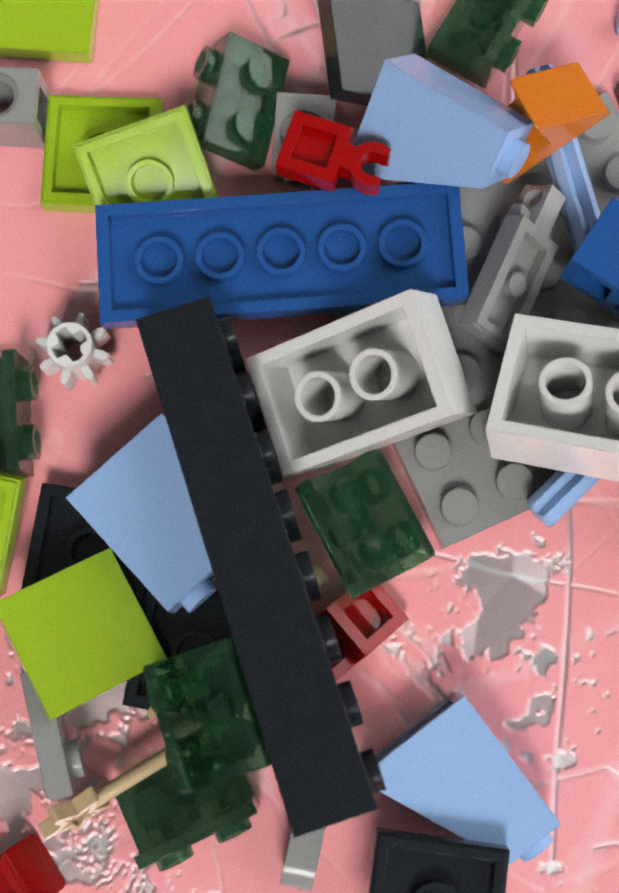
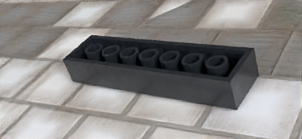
(257, 574)

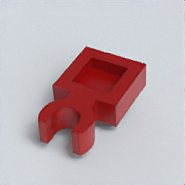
(322, 151)

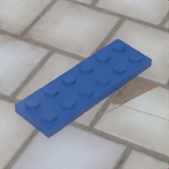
(280, 252)

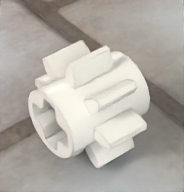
(60, 356)

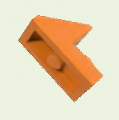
(560, 106)

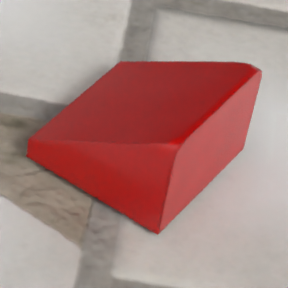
(29, 868)

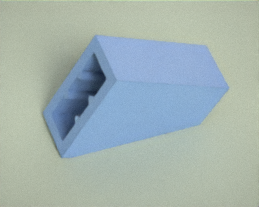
(441, 128)
(148, 518)
(466, 781)

